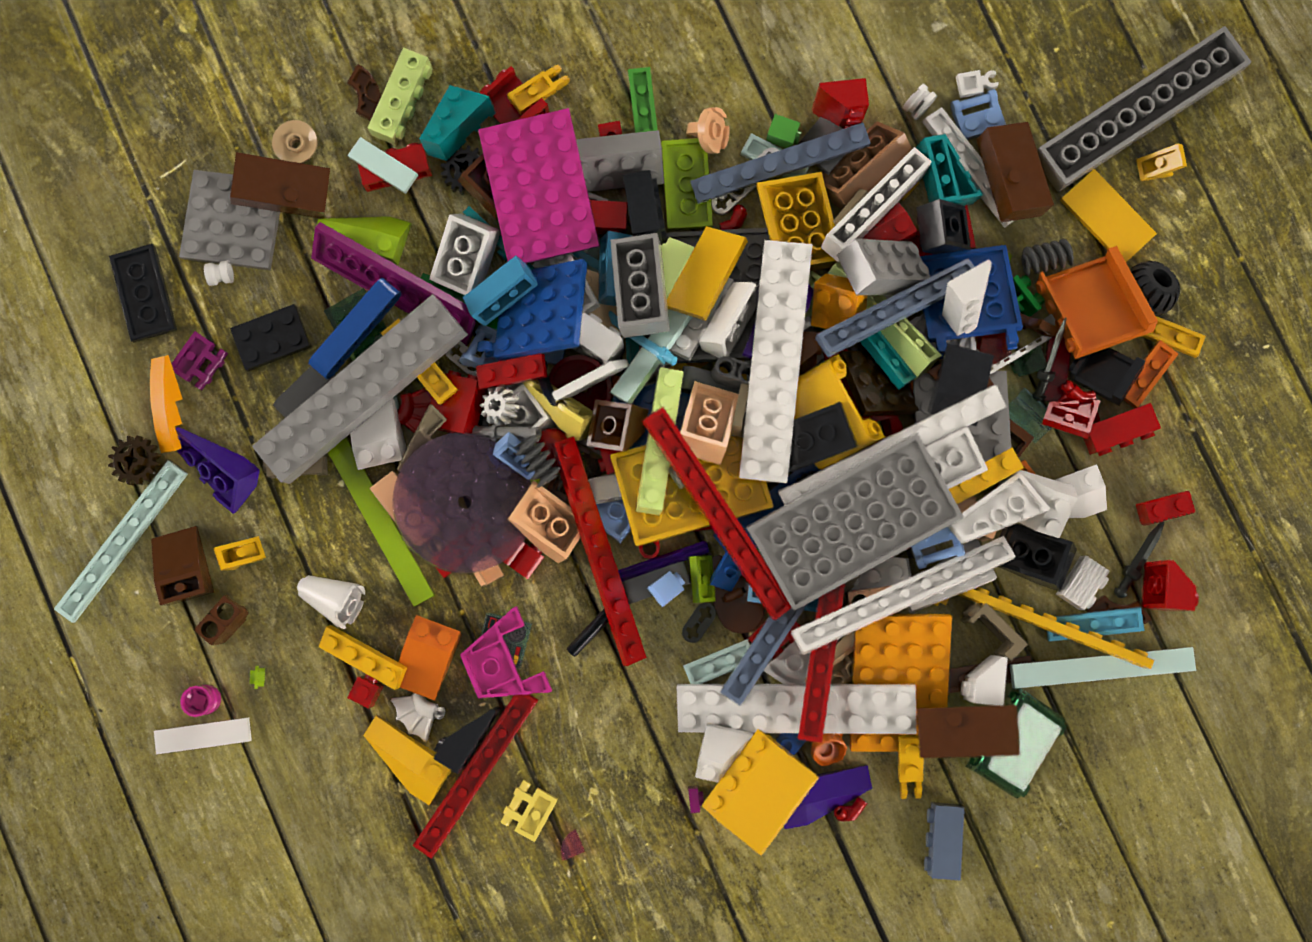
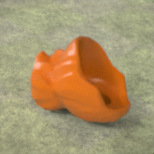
(830, 750)

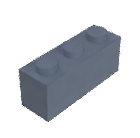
(944, 841)

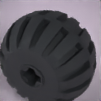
(1158, 285)

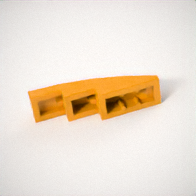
(163, 396)

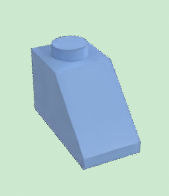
(667, 587)

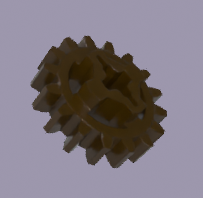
(132, 471)

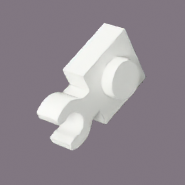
(972, 83)

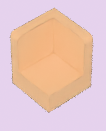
(489, 575)

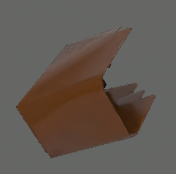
(233, 623)

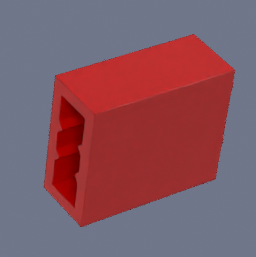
(463, 407)

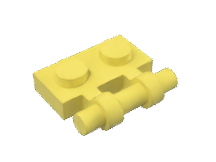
(536, 813)

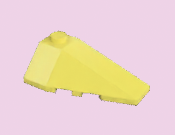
(567, 414)

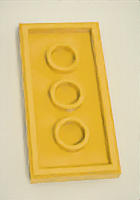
(1107, 215)
(706, 273)

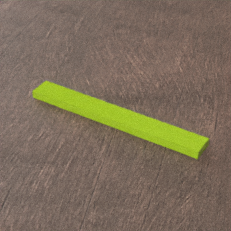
(381, 525)

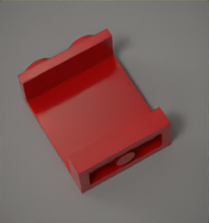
(497, 91)

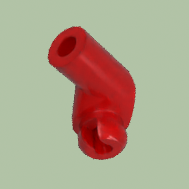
(737, 218)
(851, 812)

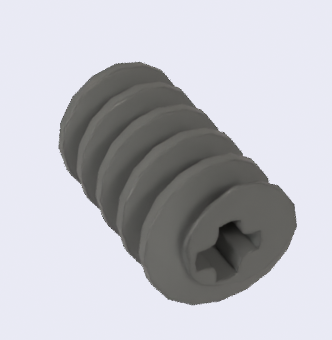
(1047, 255)
(537, 460)

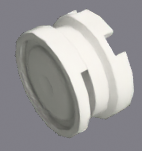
(916, 100)

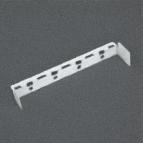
(1051, 320)

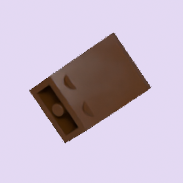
(180, 567)

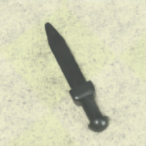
(1046, 375)
(1132, 572)

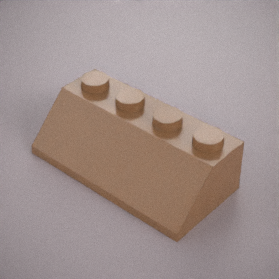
(868, 165)

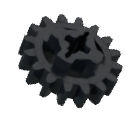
(456, 162)

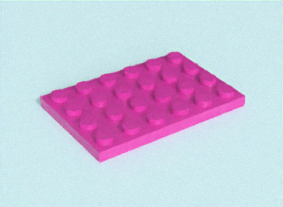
(539, 187)

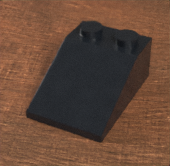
(959, 377)
(1038, 556)
(459, 747)

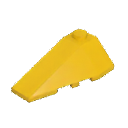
(407, 759)

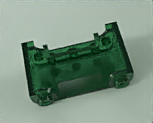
(1037, 732)

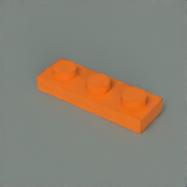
(1155, 365)

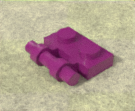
(193, 356)

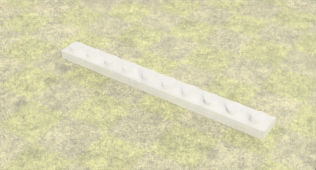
(930, 430)
(902, 595)

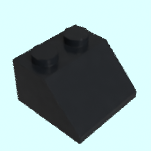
(943, 227)

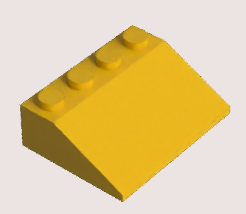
(799, 212)
(760, 791)

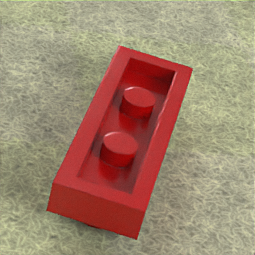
(511, 371)

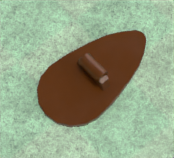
(733, 608)

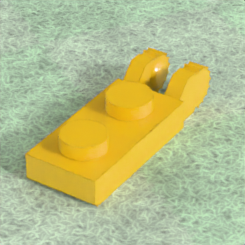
(537, 88)
(909, 765)

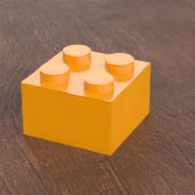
(835, 301)

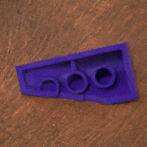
(224, 470)
(829, 792)

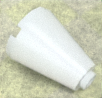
(332, 598)

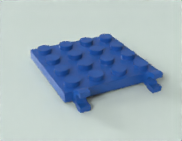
(1000, 304)
(544, 317)

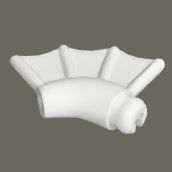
(417, 714)

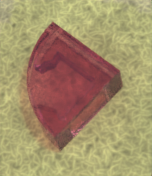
(571, 845)

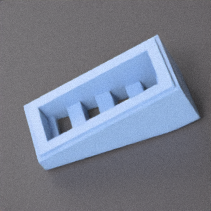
(505, 455)

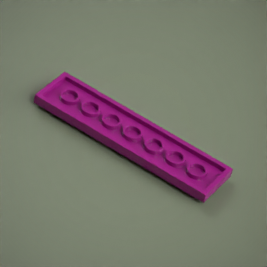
(366, 268)

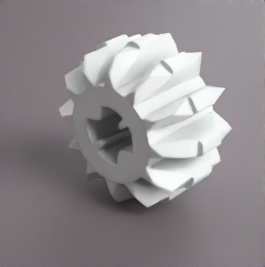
(492, 405)

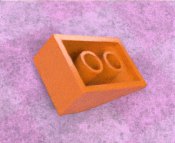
(428, 656)

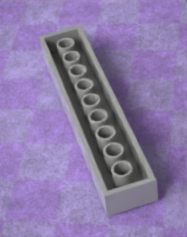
(1142, 108)
(359, 390)

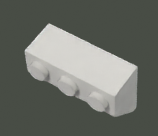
(965, 298)
(729, 319)

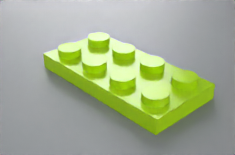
(684, 162)

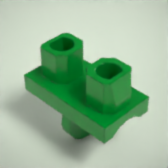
(1028, 303)

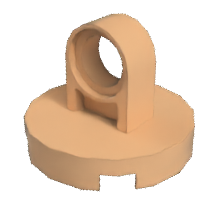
(710, 130)

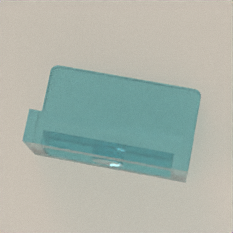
(1028, 414)

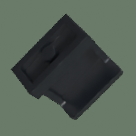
(1107, 373)

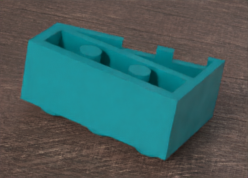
(454, 120)
(946, 175)

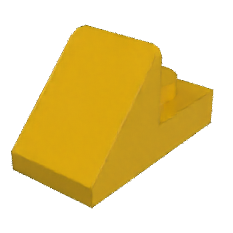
(1161, 163)
(239, 553)

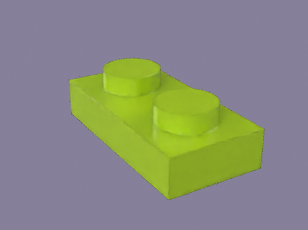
(701, 572)

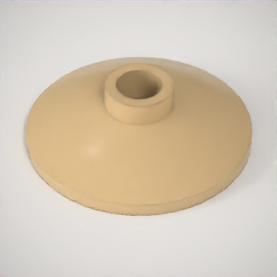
(290, 133)

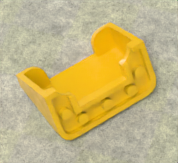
(823, 388)

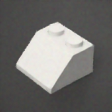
(986, 682)

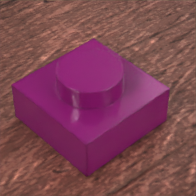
(695, 798)

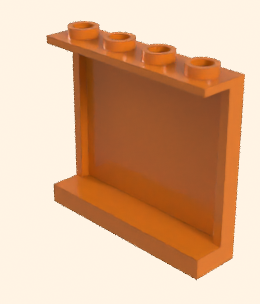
(1099, 304)

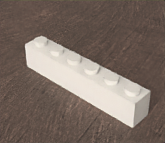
(877, 202)

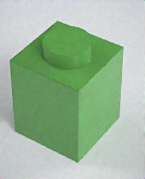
(783, 132)

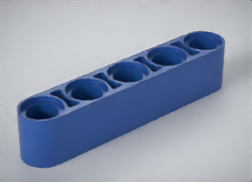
(354, 328)

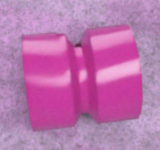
(200, 700)

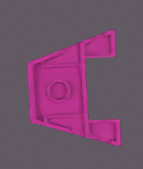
(492, 666)

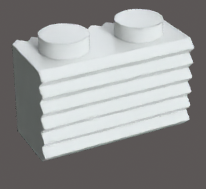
(1083, 583)

